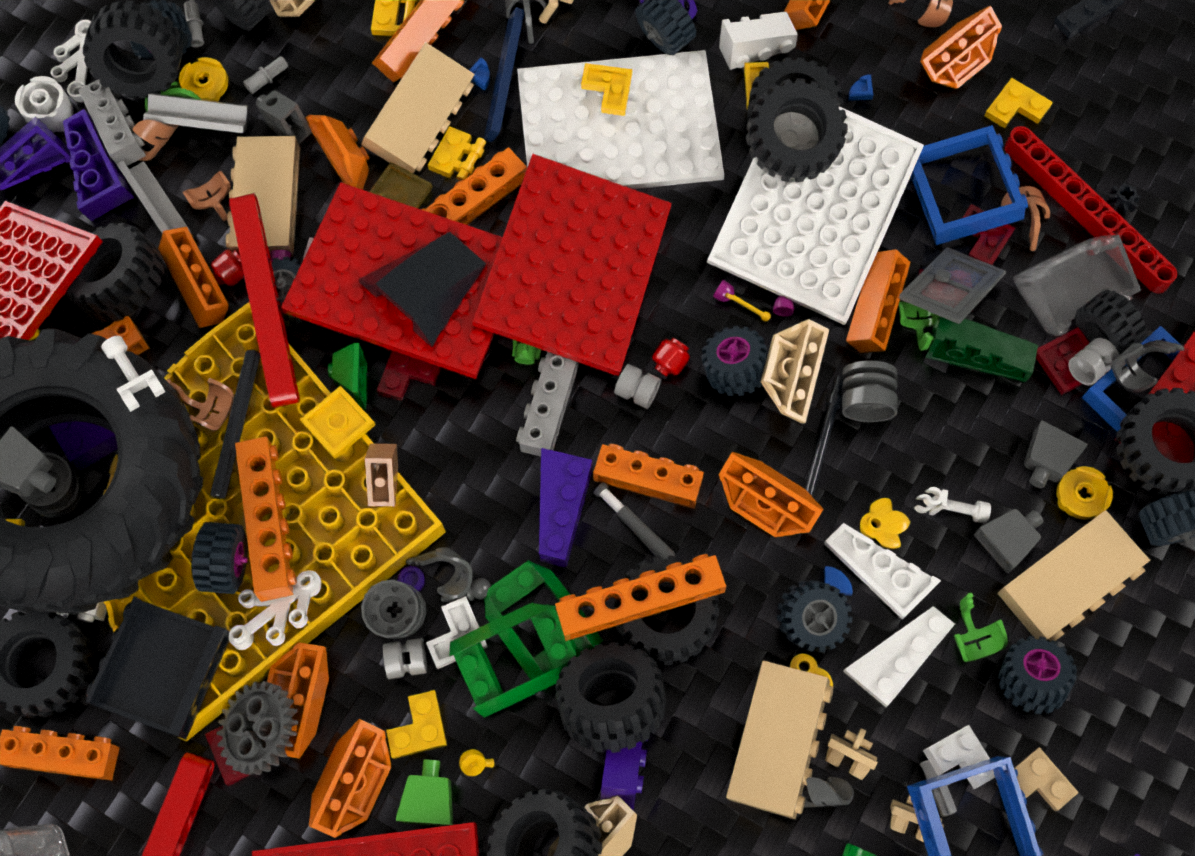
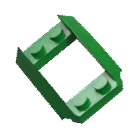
(509, 591)
(479, 672)

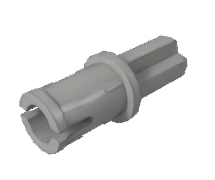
(194, 23)
(265, 75)
(941, 794)

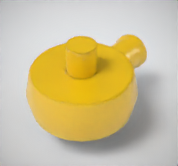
(473, 762)

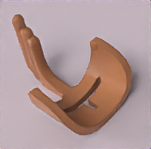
(933, 17)
(149, 131)
(217, 184)
(1034, 197)
(223, 404)

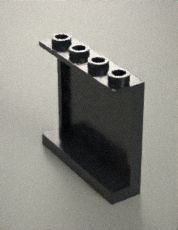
(158, 668)

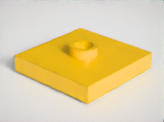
(337, 422)

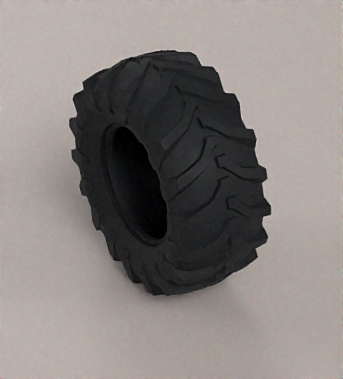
(147, 501)

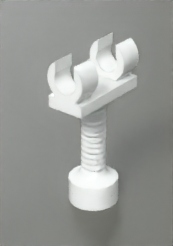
(115, 348)
(980, 511)

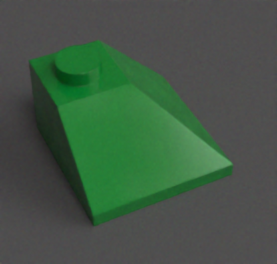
(350, 372)

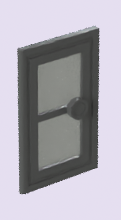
(952, 285)

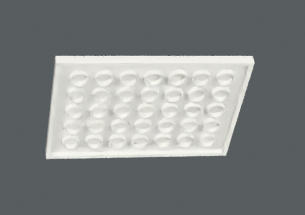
(660, 141)
(820, 233)

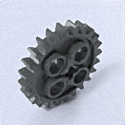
(257, 728)

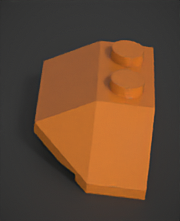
(962, 49)
(341, 149)
(768, 497)
(306, 678)
(350, 780)

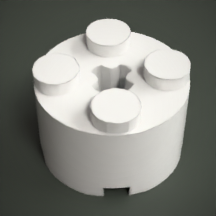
(46, 101)

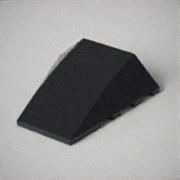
(428, 283)

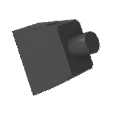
(276, 109)
(1051, 454)
(23, 465)
(1010, 537)

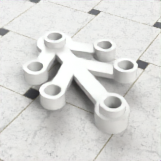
(69, 62)
(277, 608)

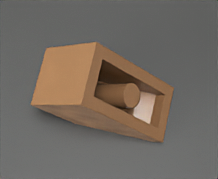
(381, 474)

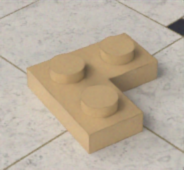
(1041, 774)

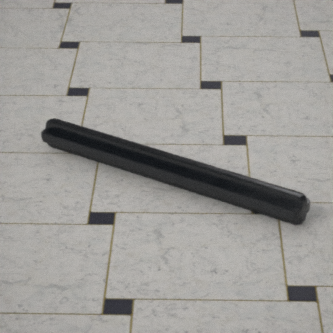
(235, 424)

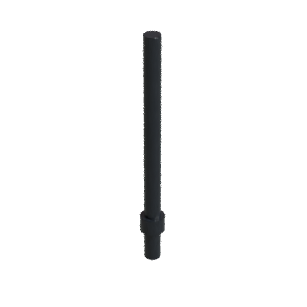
(833, 403)

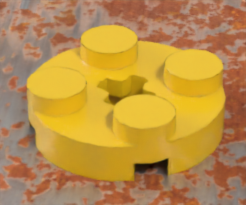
(205, 67)
(1071, 501)

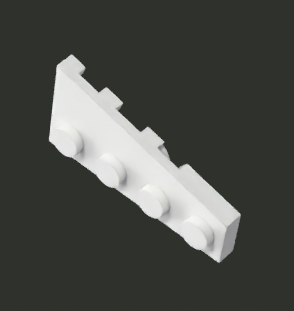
(888, 576)
(896, 659)

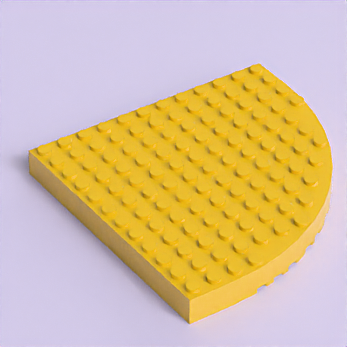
(325, 512)

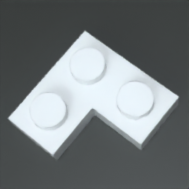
(461, 621)
(960, 749)

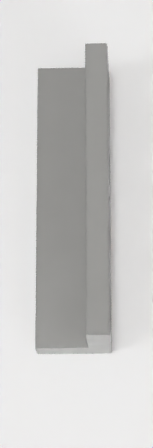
(197, 113)
(152, 196)

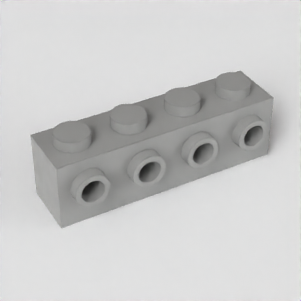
(112, 123)
(548, 404)

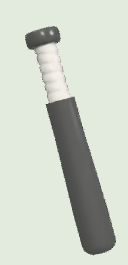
(639, 528)

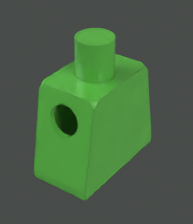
(427, 798)

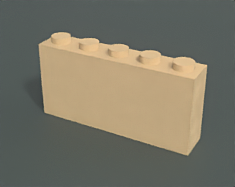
(419, 109)
(270, 171)
(1074, 578)
(780, 739)

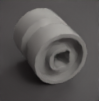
(1093, 361)
(639, 387)
(395, 660)

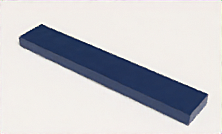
(504, 75)

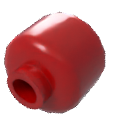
(228, 268)
(671, 357)

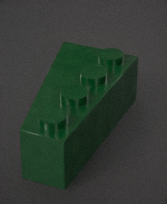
(982, 349)

